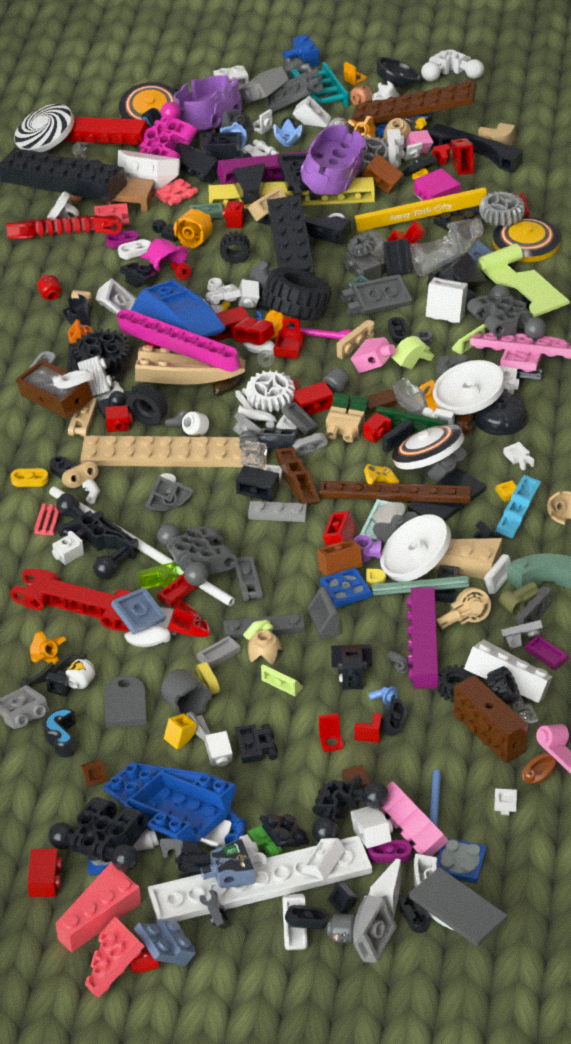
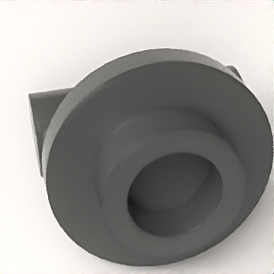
(247, 435)

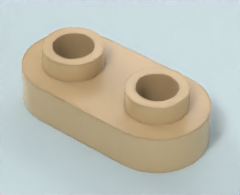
(80, 473)

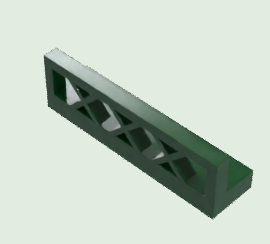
(419, 422)

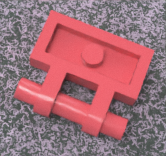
(175, 192)
(114, 210)

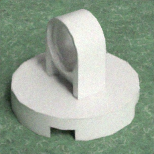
(62, 207)

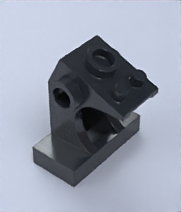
(351, 666)

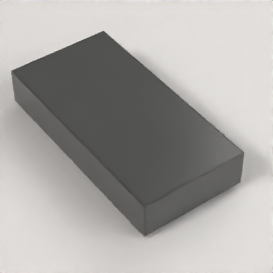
(299, 418)

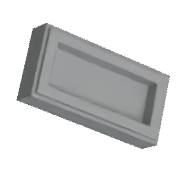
(219, 652)

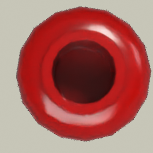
(49, 287)

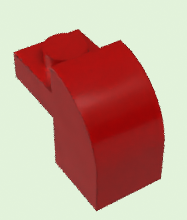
(413, 234)

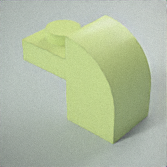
(410, 351)

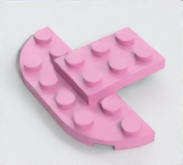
(523, 351)

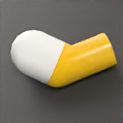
(222, 307)

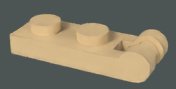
(355, 339)
(82, 418)

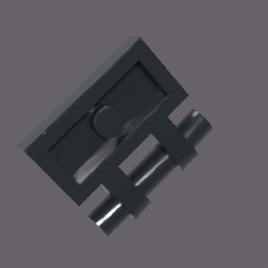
(250, 746)

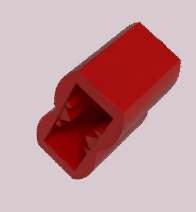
(253, 331)

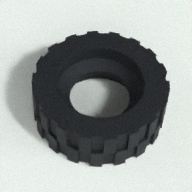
(152, 397)

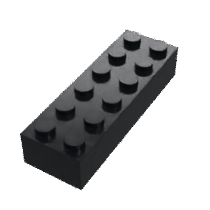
(290, 233)

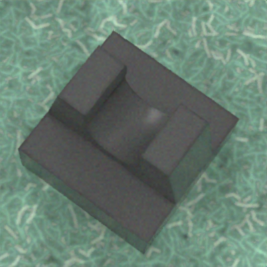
(168, 843)

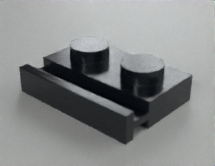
(397, 257)

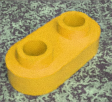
(29, 477)

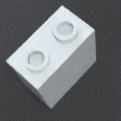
(446, 300)

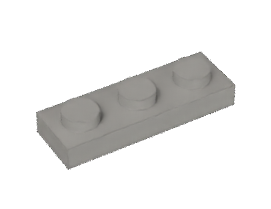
(277, 511)

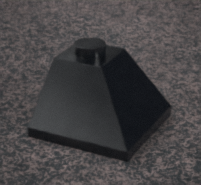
(224, 144)

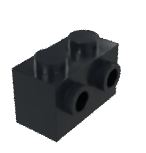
(257, 483)

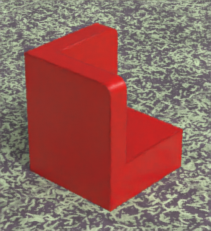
(367, 731)

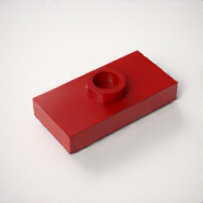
(175, 590)

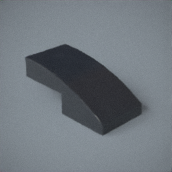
(449, 594)

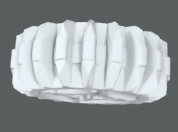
(270, 391)

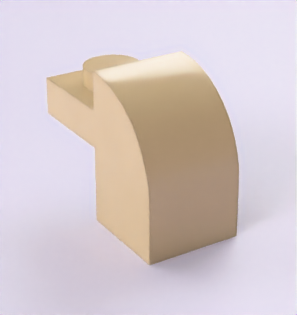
(503, 133)

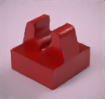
(441, 153)

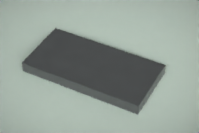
(458, 906)

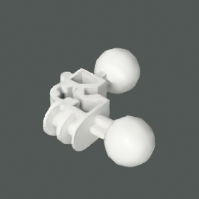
(451, 60)

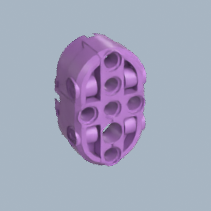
(208, 101)
(333, 160)

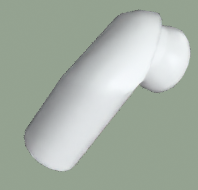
(93, 490)

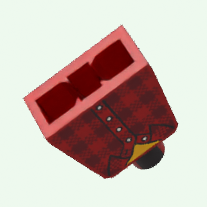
(462, 152)

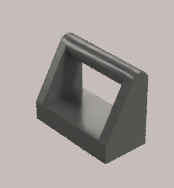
(324, 615)

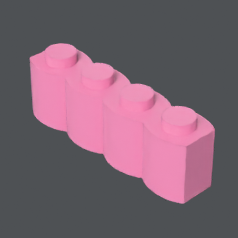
(413, 822)

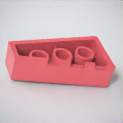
(107, 897)

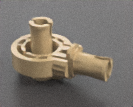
(467, 607)

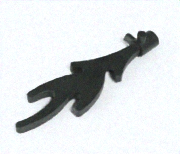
(53, 668)

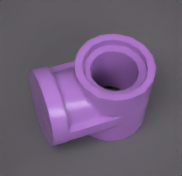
(368, 547)

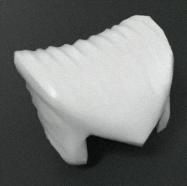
(385, 92)

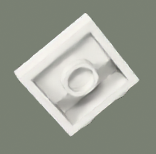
(394, 142)

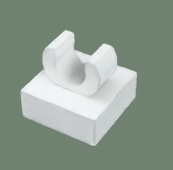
(505, 801)

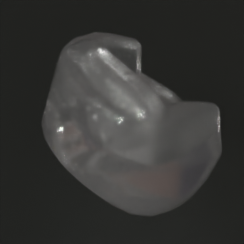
(78, 150)

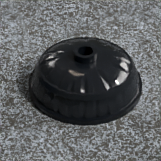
(397, 72)
(503, 416)

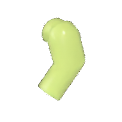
(256, 627)

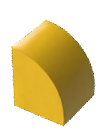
(179, 730)

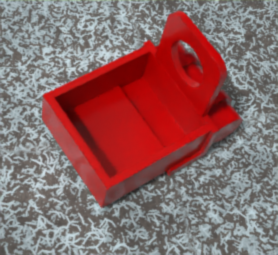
(289, 341)

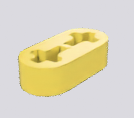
(207, 677)

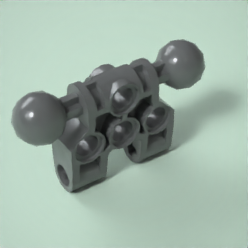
(505, 314)
(197, 551)

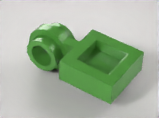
(264, 841)

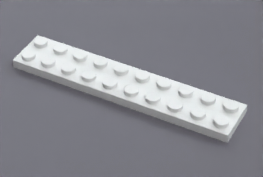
(281, 876)

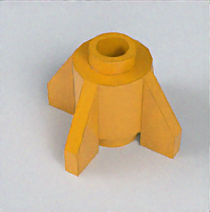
(365, 128)
(45, 648)

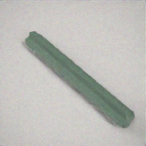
(405, 587)

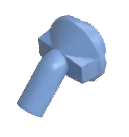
(387, 693)

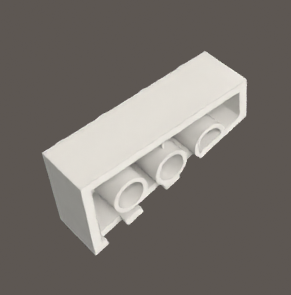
(487, 657)

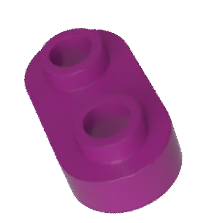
(115, 241)
(390, 852)

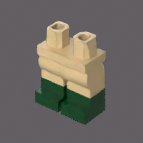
(346, 416)

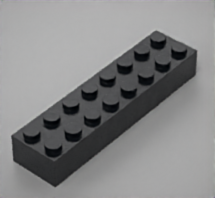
(63, 174)

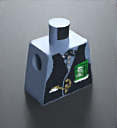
(230, 866)

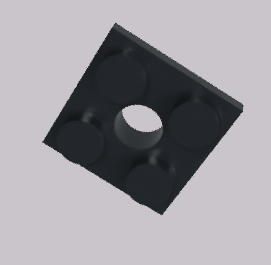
(284, 830)

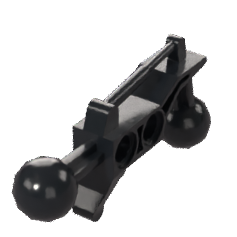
(91, 527)

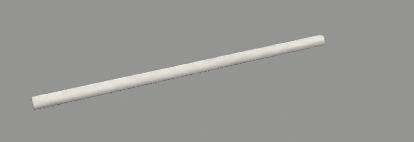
(160, 557)

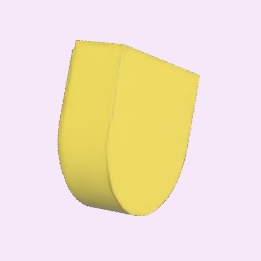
(375, 576)

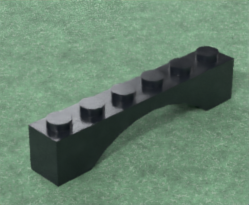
(503, 155)
(330, 229)

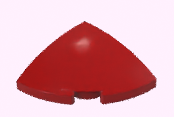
(187, 621)

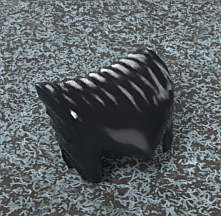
(78, 309)

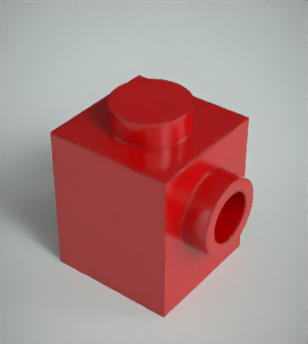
(234, 214)
(118, 418)

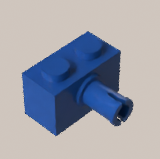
(304, 50)

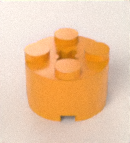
(193, 228)

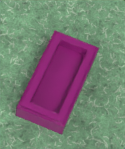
(546, 652)

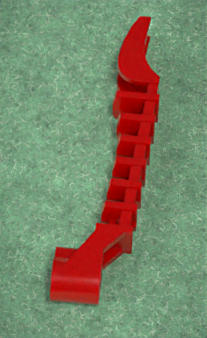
(32, 227)

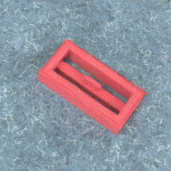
(49, 510)

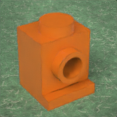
(77, 330)

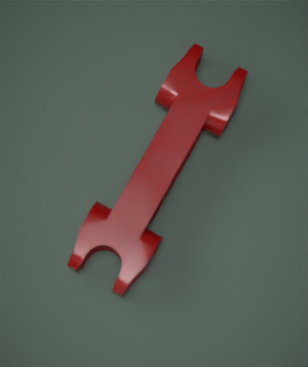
(50, 591)

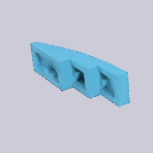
(518, 506)

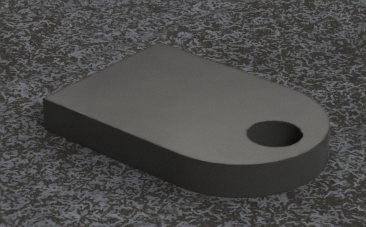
(125, 705)

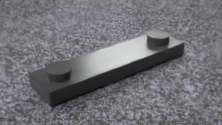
(281, 625)

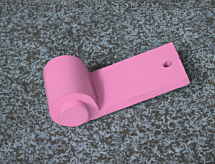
(553, 740)

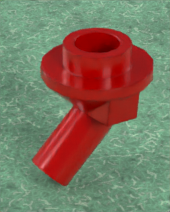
(182, 270)

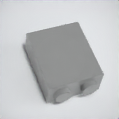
(263, 84)

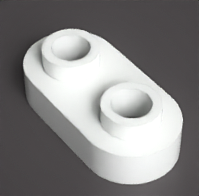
(133, 249)

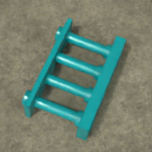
(335, 86)

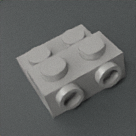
(22, 707)

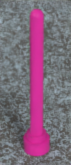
(323, 333)

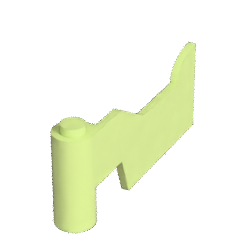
(529, 283)

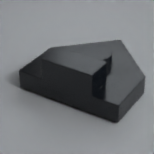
(137, 274)

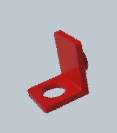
(330, 729)

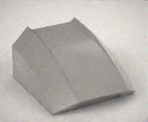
(372, 928)

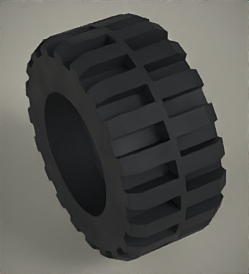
(297, 294)

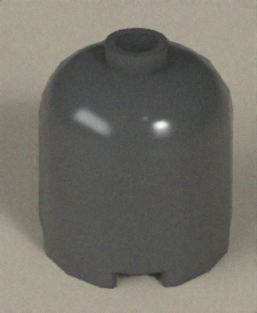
(185, 692)

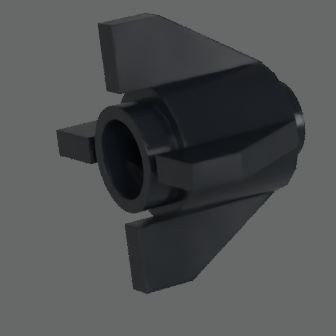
(191, 860)

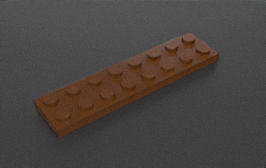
(417, 103)

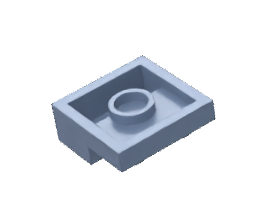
(166, 942)

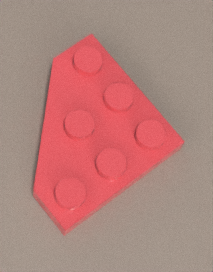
(116, 951)

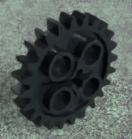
(114, 347)

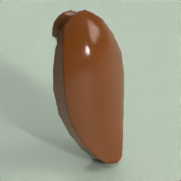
(539, 769)

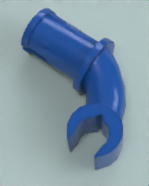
(238, 827)

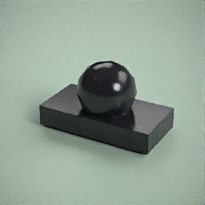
(115, 399)

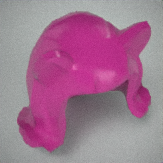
(165, 250)

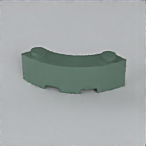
(540, 568)

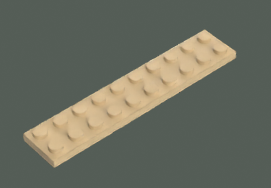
(162, 451)

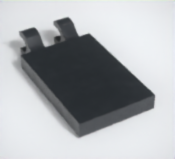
(290, 168)

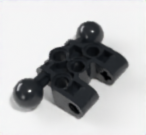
(101, 835)

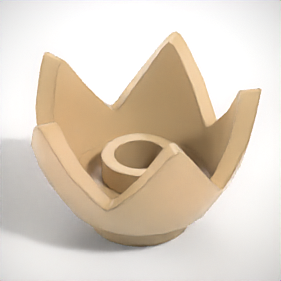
(401, 124)
(564, 511)
(264, 644)

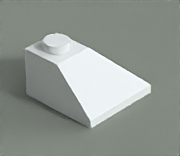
(114, 297)
(389, 886)

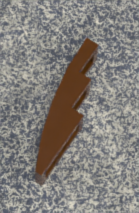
(296, 476)

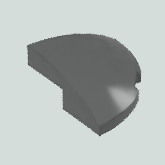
(234, 115)
(167, 495)

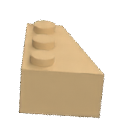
(472, 556)

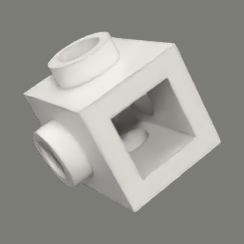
(510, 379)

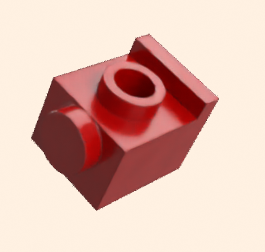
(376, 427)

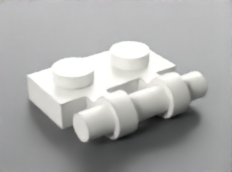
(259, 146)
(227, 292)

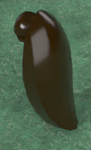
(225, 385)

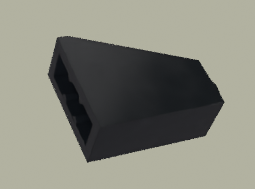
(249, 182)
(464, 271)

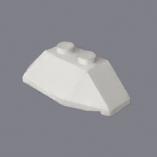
(149, 166)

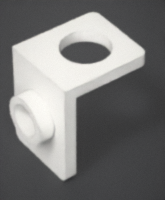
(265, 122)
(412, 151)
(217, 835)

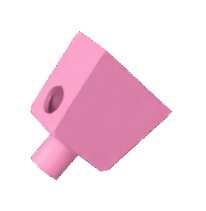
(372, 354)

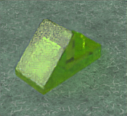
(157, 576)

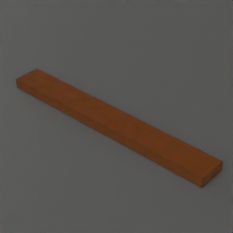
(395, 492)

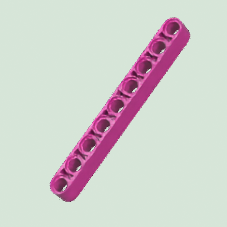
(179, 340)

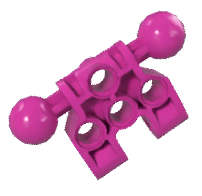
(167, 133)

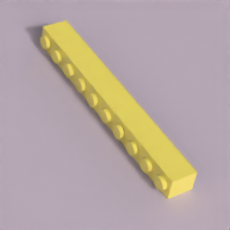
(359, 191)

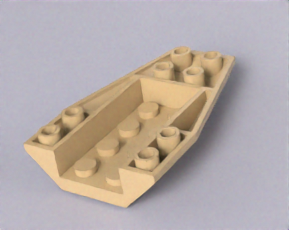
(174, 368)

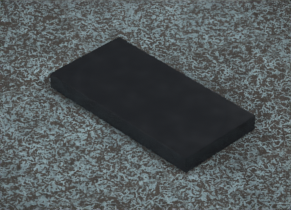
(446, 510)

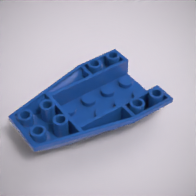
(179, 307)
(176, 800)

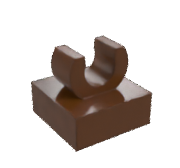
(94, 772)

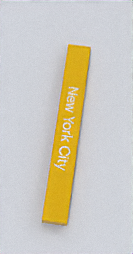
(419, 209)

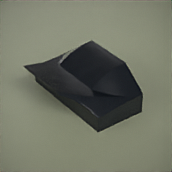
(278, 437)

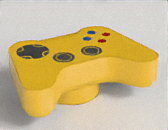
(378, 474)

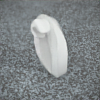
(268, 345)
(72, 379)
(258, 415)
(149, 637)

